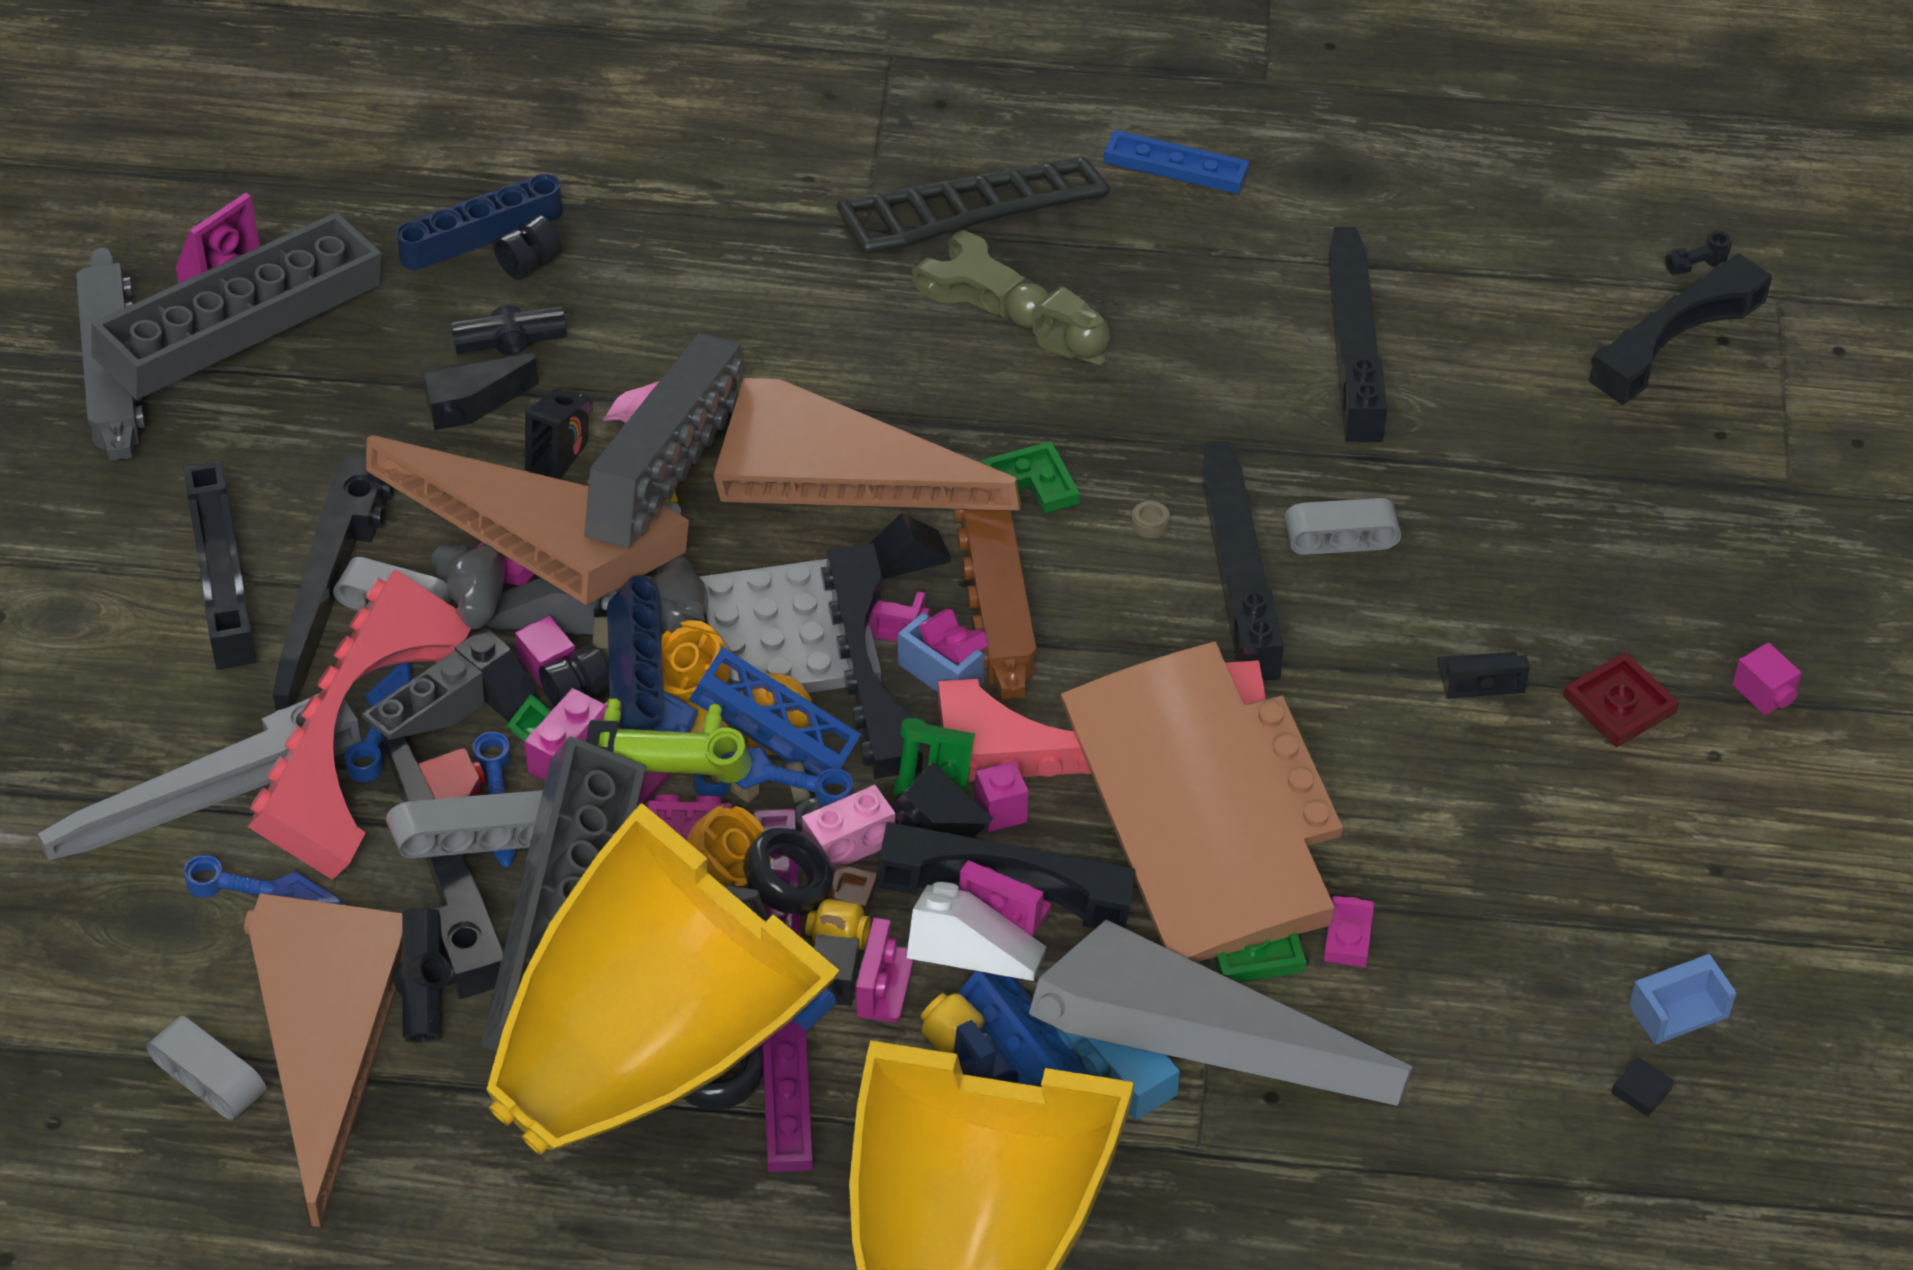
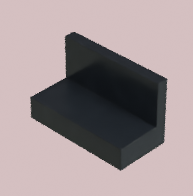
(1484, 674)

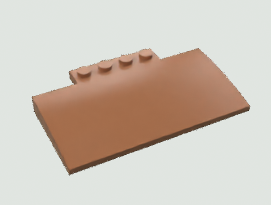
(1207, 801)

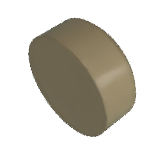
(1150, 519)
(798, 794)

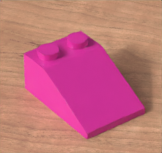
(219, 239)
(572, 719)

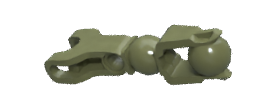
(1058, 318)

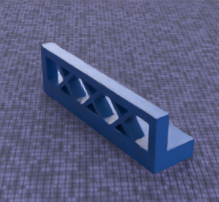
(761, 722)
(1022, 1038)

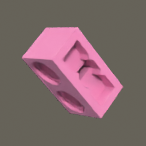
(850, 826)

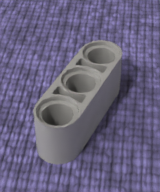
(1342, 526)
(362, 573)
(206, 1068)

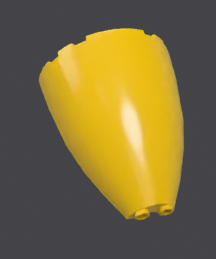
(643, 991)
(975, 1165)

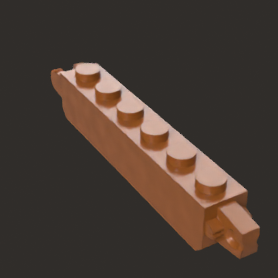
(998, 597)

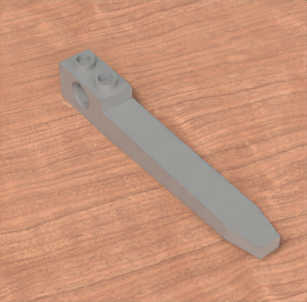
(189, 787)

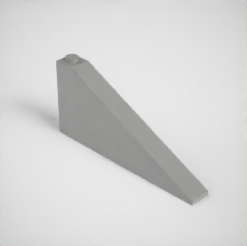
(1160, 1002)

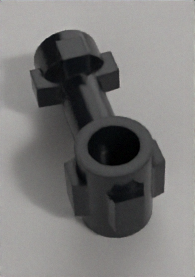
(1713, 253)

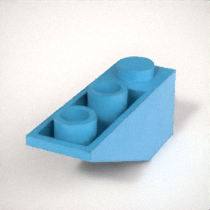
(1152, 1072)

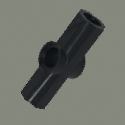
(509, 329)
(421, 975)

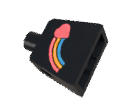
(556, 432)

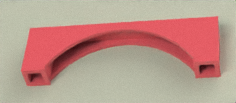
(1034, 747)
(304, 801)

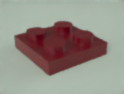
(1621, 699)

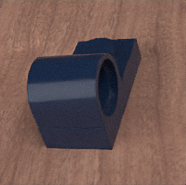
(981, 1055)

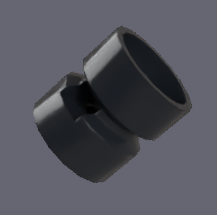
(526, 248)
(583, 671)

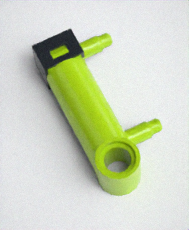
(675, 750)

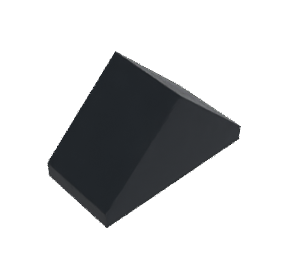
(909, 547)

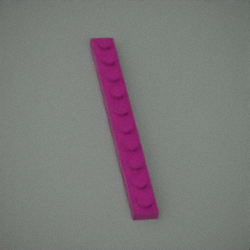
(786, 1051)

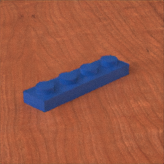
(1176, 161)

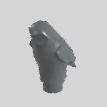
(473, 580)
(680, 594)

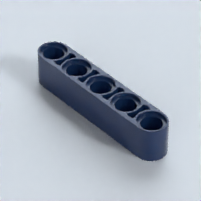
(477, 221)
(636, 654)

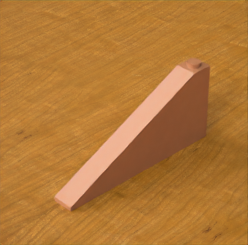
(814, 451)
(525, 517)
(326, 1007)

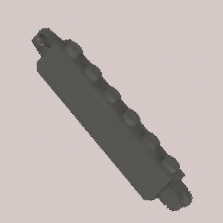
(110, 407)

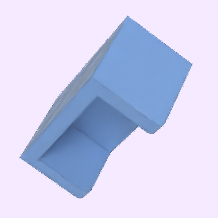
(930, 665)
(1682, 999)

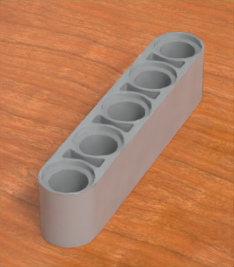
(464, 824)

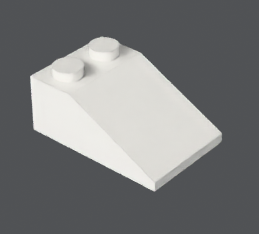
(968, 934)

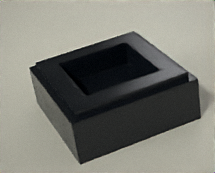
(1642, 1087)

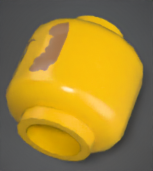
(839, 920)

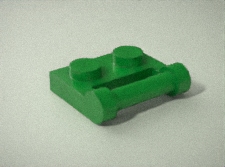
(949, 751)

